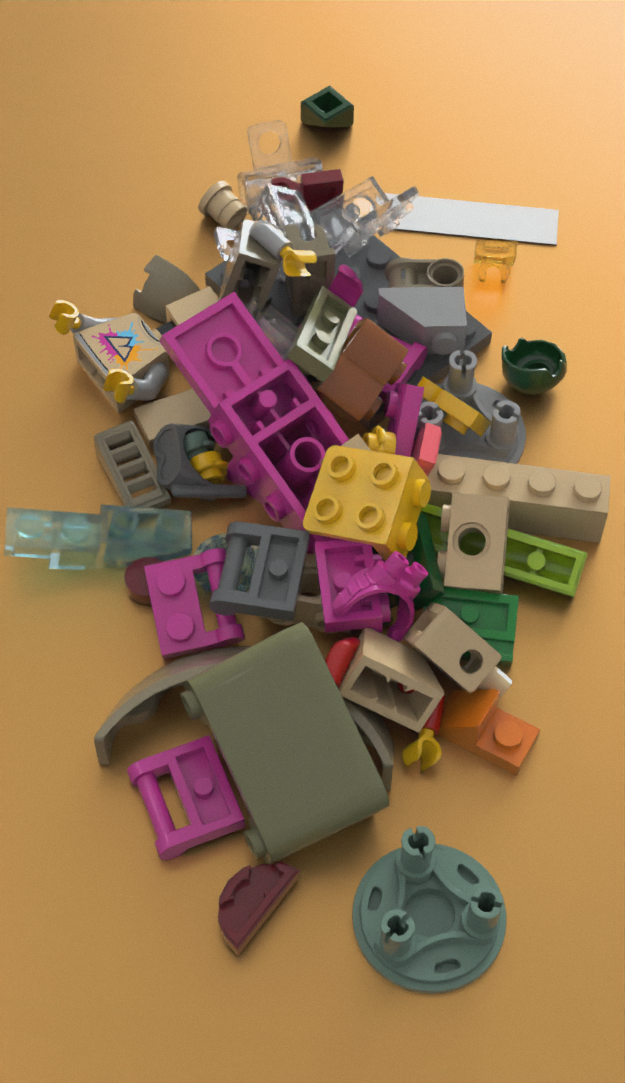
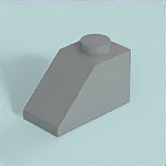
(425, 316)

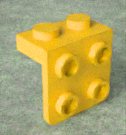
(368, 499)

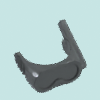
(178, 474)

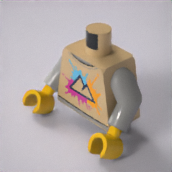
(117, 353)

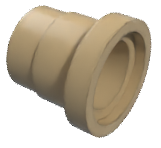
(222, 205)

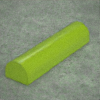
(527, 556)

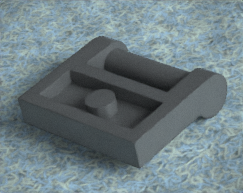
(275, 575)

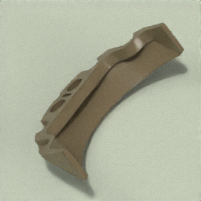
(144, 698)

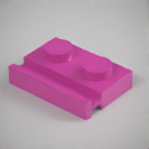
(403, 412)

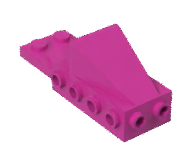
(257, 408)

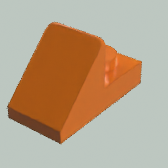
(486, 730)

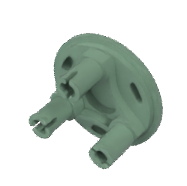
(428, 916)

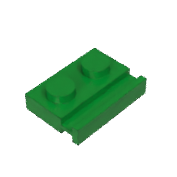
(488, 615)

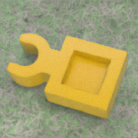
(459, 414)

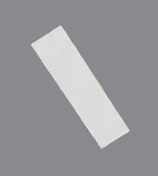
(481, 220)

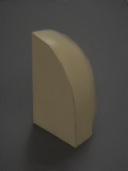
(161, 288)

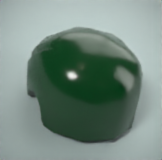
(533, 366)

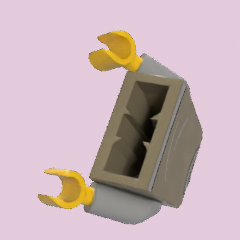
(257, 260)

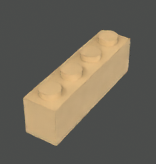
(539, 497)

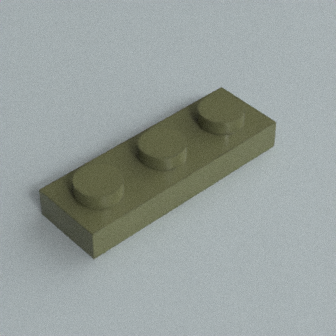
(322, 334)

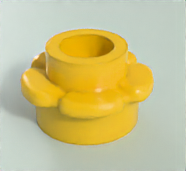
(380, 440)
(210, 466)

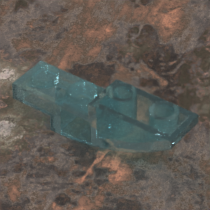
(98, 540)

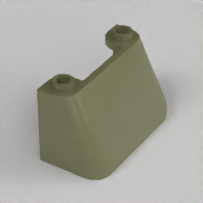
(287, 743)

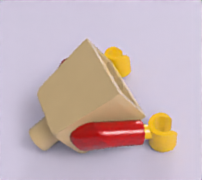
(394, 684)

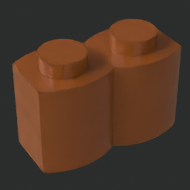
(363, 368)

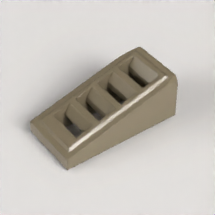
(121, 445)

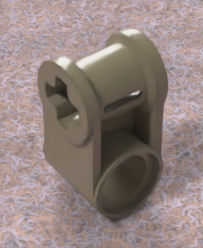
(424, 273)

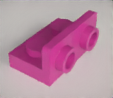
(335, 565)

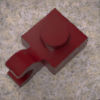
(315, 186)

